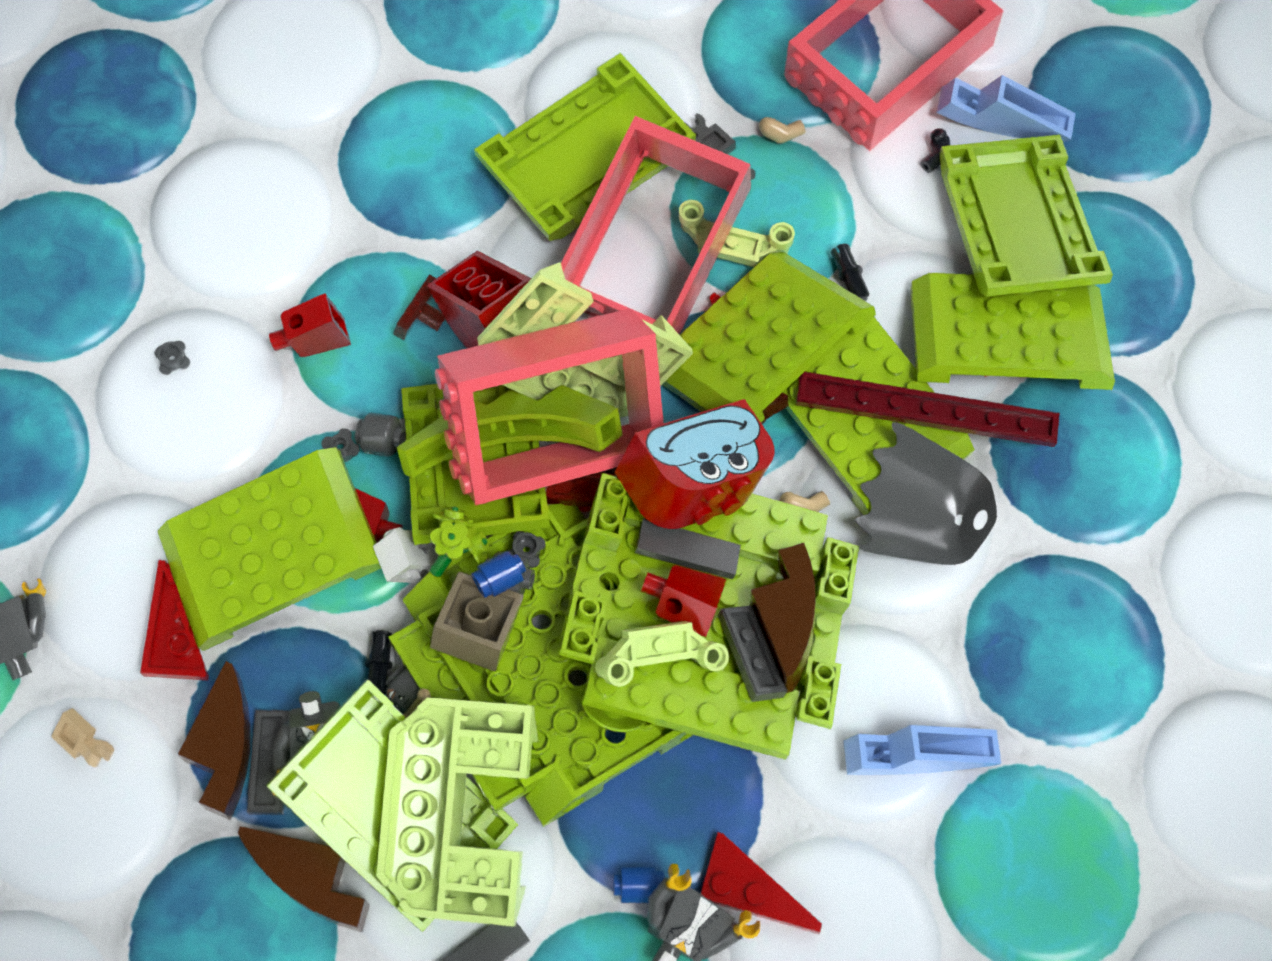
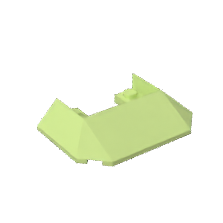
(552, 302)
(425, 805)

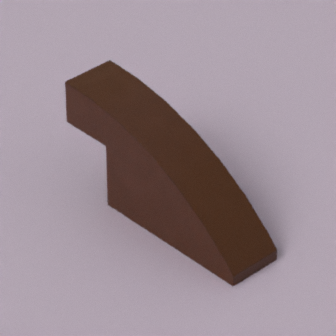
(788, 613)
(221, 742)
(307, 875)

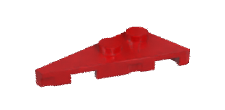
(169, 641)
(742, 885)

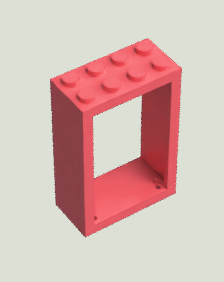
(850, 106)
(678, 152)
(534, 355)

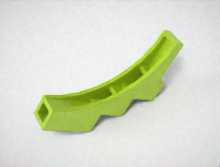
(514, 417)

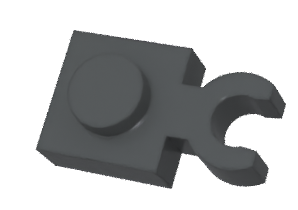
(712, 136)

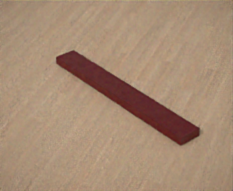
(928, 409)

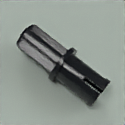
(850, 272)
(379, 659)

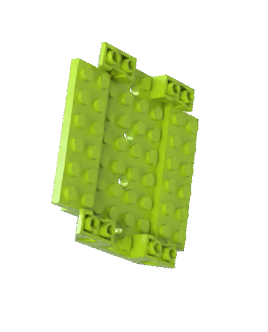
(681, 691)
(571, 750)

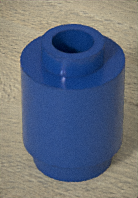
(499, 574)
(636, 883)

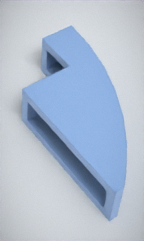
(1005, 109)
(921, 750)

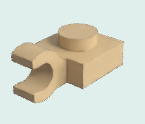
(77, 739)

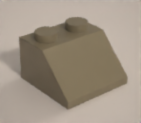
(475, 625)

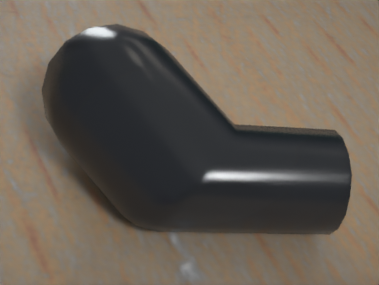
(938, 138)

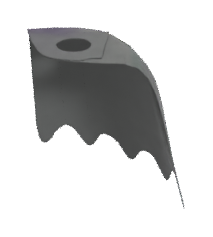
(918, 502)

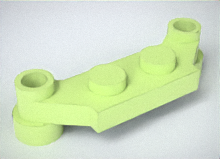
(740, 245)
(659, 645)

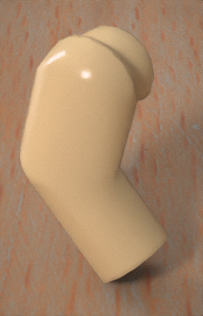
(780, 132)
(815, 503)

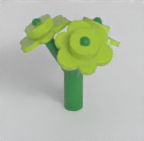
(456, 539)

